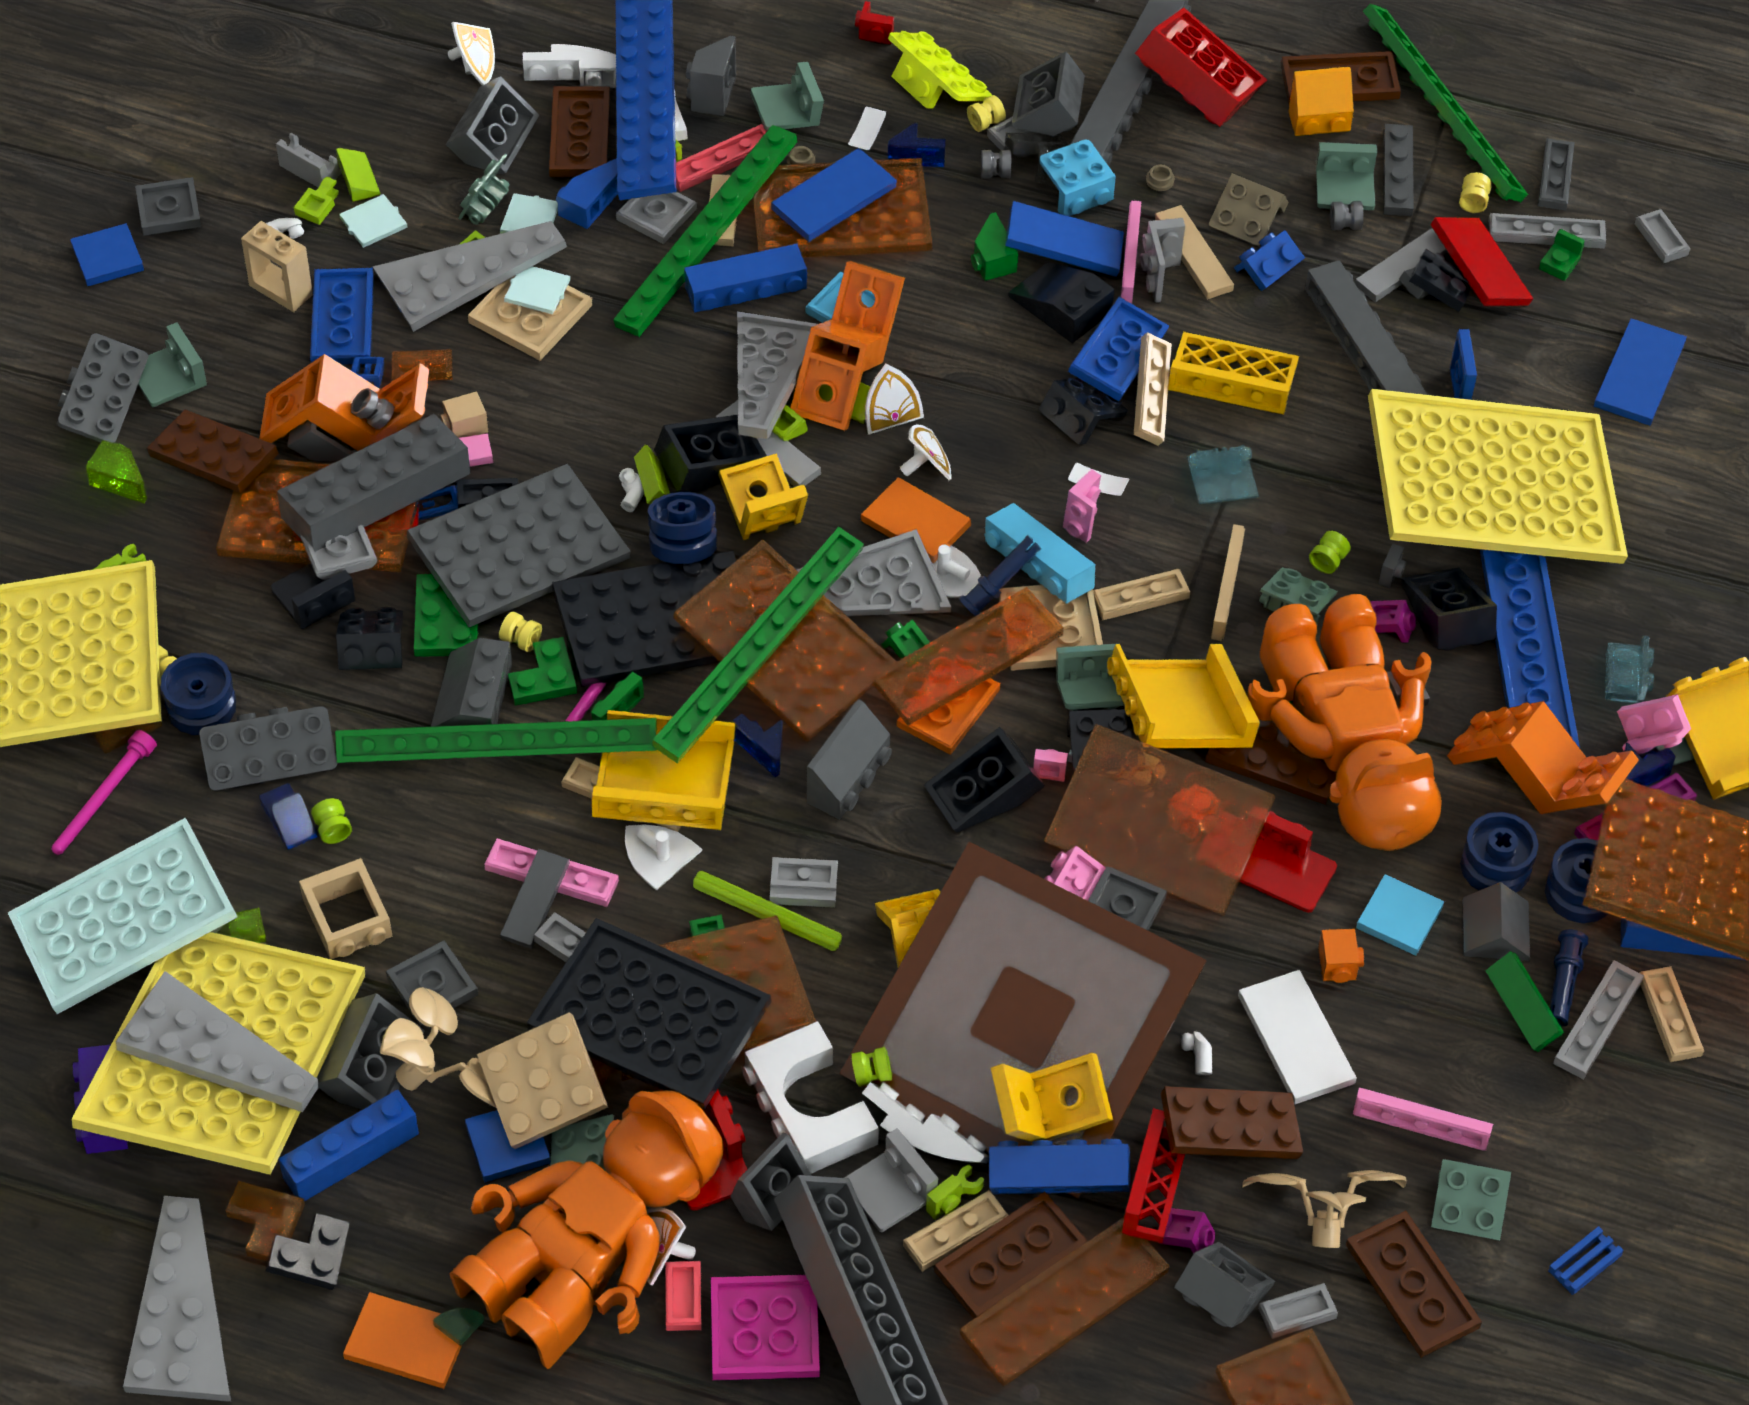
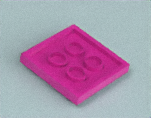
(764, 1328)

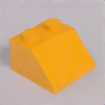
(1321, 101)

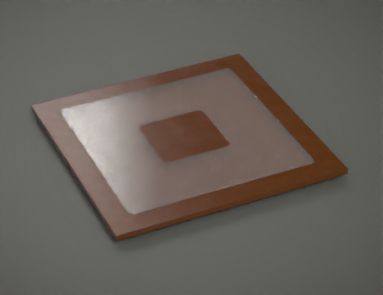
(1025, 982)

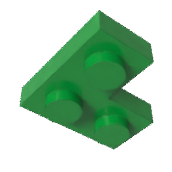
(548, 681)

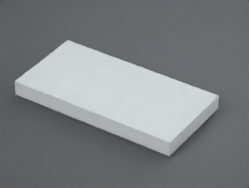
(1297, 1036)

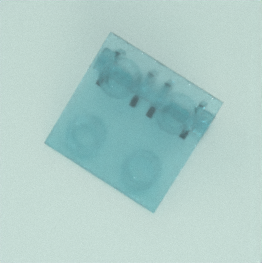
(1222, 474)

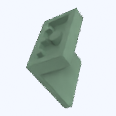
(790, 104)
(1345, 174)
(172, 369)

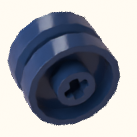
(682, 527)
(198, 692)
(1499, 850)
(1568, 881)

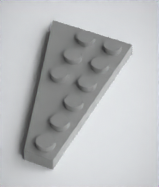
(890, 579)
(177, 1326)

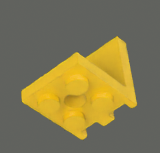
(766, 512)
(905, 918)
(1035, 1102)

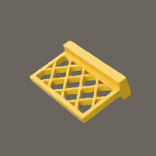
(1229, 384)

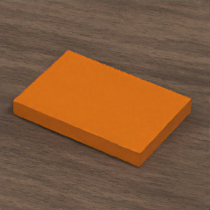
(907, 508)
(951, 722)
(402, 1341)

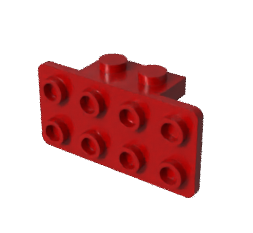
(1286, 866)
(732, 1164)

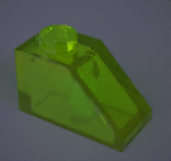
(116, 471)

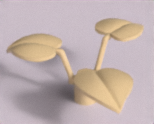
(406, 1042)
(1327, 1223)

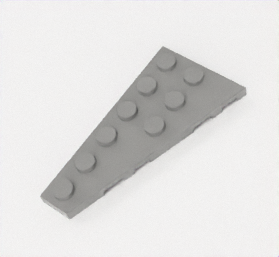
(449, 277)
(768, 369)
(199, 1039)

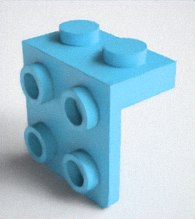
(1080, 177)

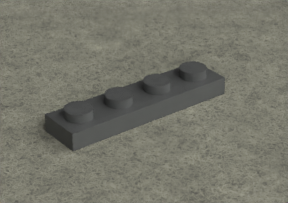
(1398, 170)

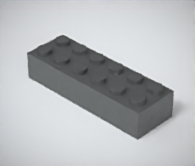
(374, 482)

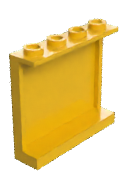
(1185, 701)
(1719, 725)
(660, 791)

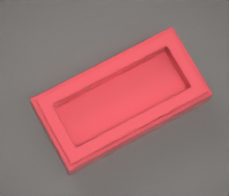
(683, 1295)

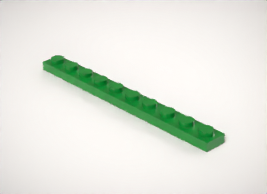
(1449, 109)
(705, 230)
(757, 645)
(495, 740)

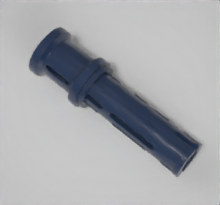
(990, 586)
(1568, 965)

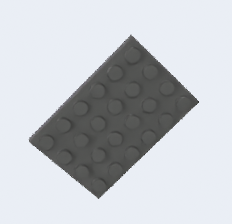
(517, 544)

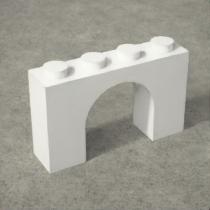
(817, 1139)

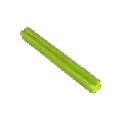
(763, 909)

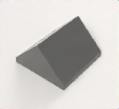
(1495, 923)

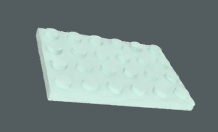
(121, 915)

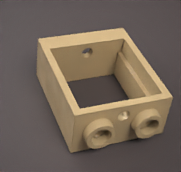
(286, 286)
(335, 884)

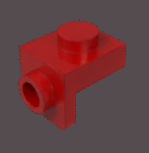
(874, 26)

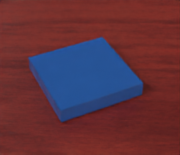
(107, 254)
(1463, 366)
(494, 1151)

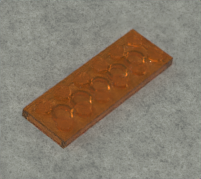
(967, 656)
(1063, 1302)

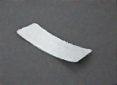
(867, 128)
(1108, 484)

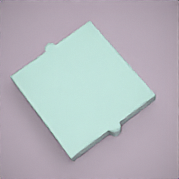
(528, 211)
(373, 220)
(537, 289)

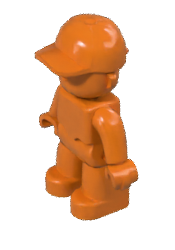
(1352, 718)
(590, 1224)

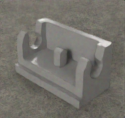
(306, 163)

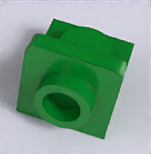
(1562, 255)
(905, 639)

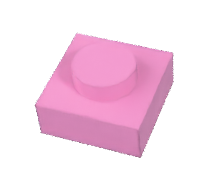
(1050, 764)

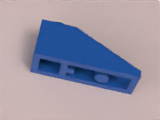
(588, 194)

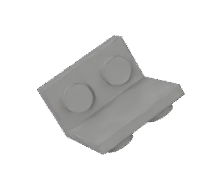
(1162, 249)
(893, 1183)

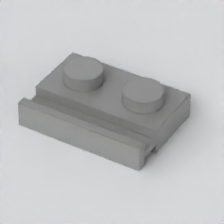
(803, 882)

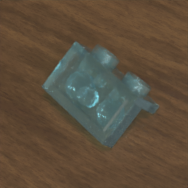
(1628, 671)

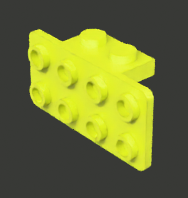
(929, 70)

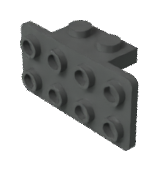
(101, 389)
(268, 747)

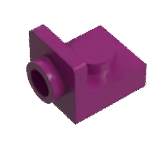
(1394, 617)
(1189, 1230)

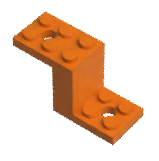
(847, 345)
(325, 395)
(1542, 757)

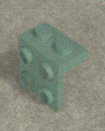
(1084, 677)

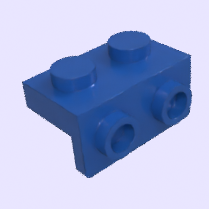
(1271, 260)

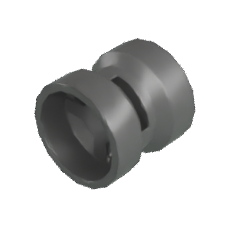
(989, 164)
(1346, 215)
(369, 406)

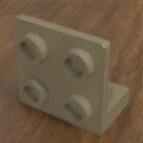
(1247, 209)

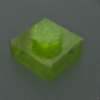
(248, 926)

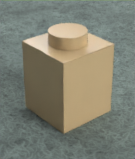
(465, 415)

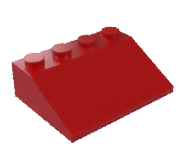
(1200, 66)

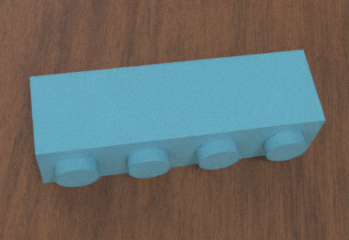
(1055, 566)

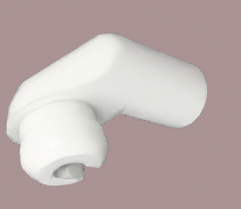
(292, 225)
(633, 488)
(1202, 1051)

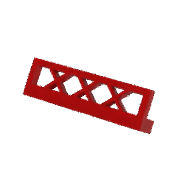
(1142, 1186)

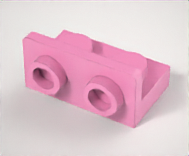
(1082, 506)
(1654, 723)
(1076, 872)

